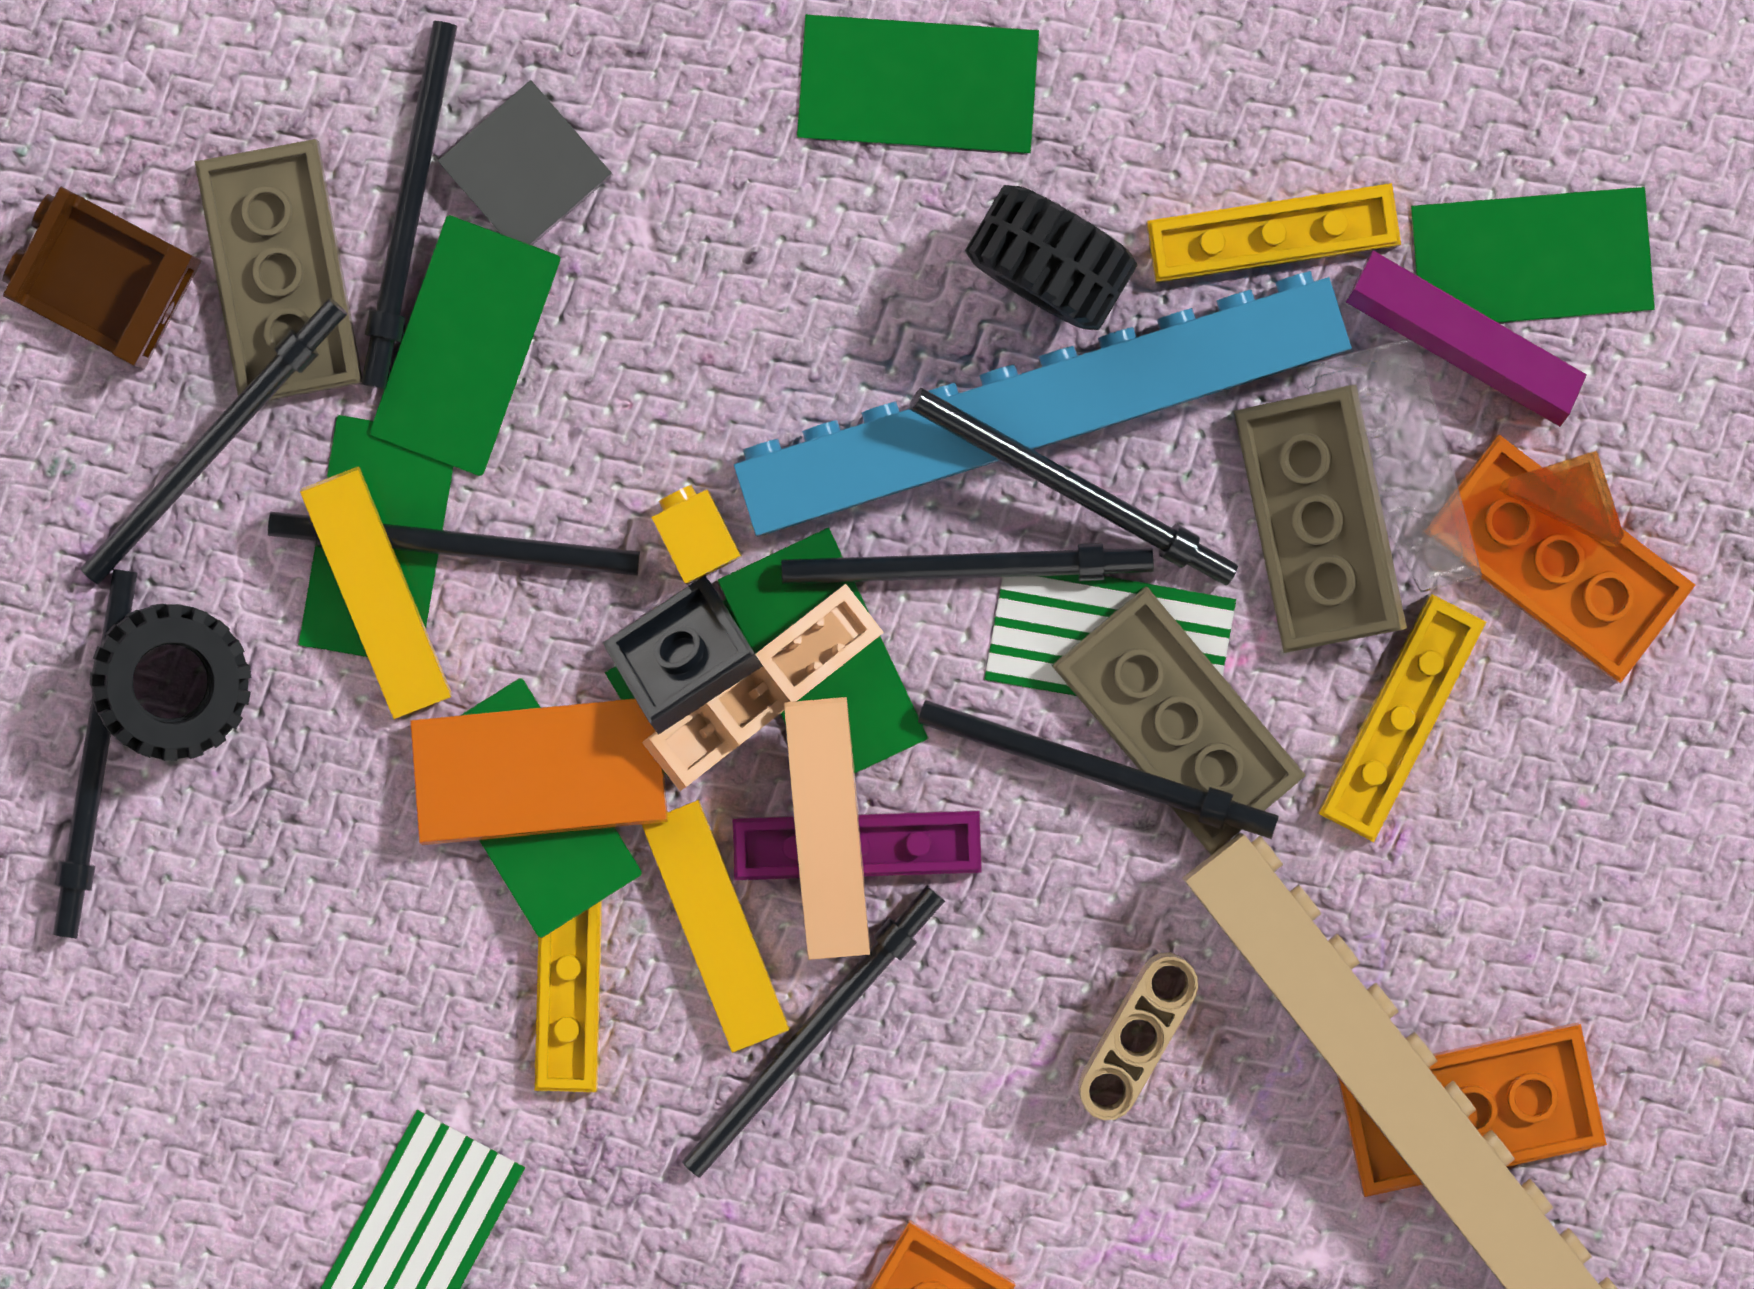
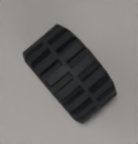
(1051, 257)
(180, 736)

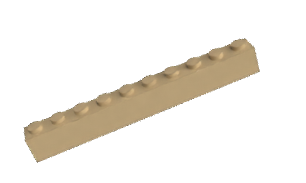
(1386, 1070)

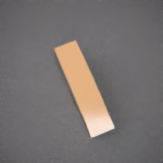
(790, 669)
(827, 828)

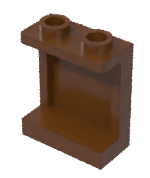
(99, 276)

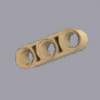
(1131, 1066)

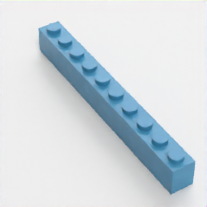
(1046, 404)

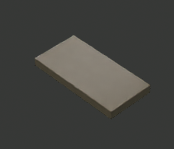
(276, 261)
(1320, 519)
(1176, 711)

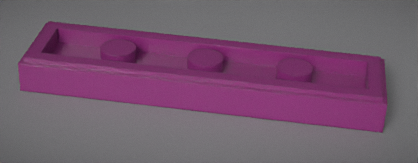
(1466, 338)
(889, 844)

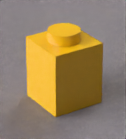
(695, 533)

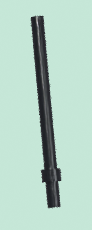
(385, 323)
(294, 354)
(1174, 543)
(478, 546)
(1088, 562)
(1212, 806)
(75, 872)
(893, 942)

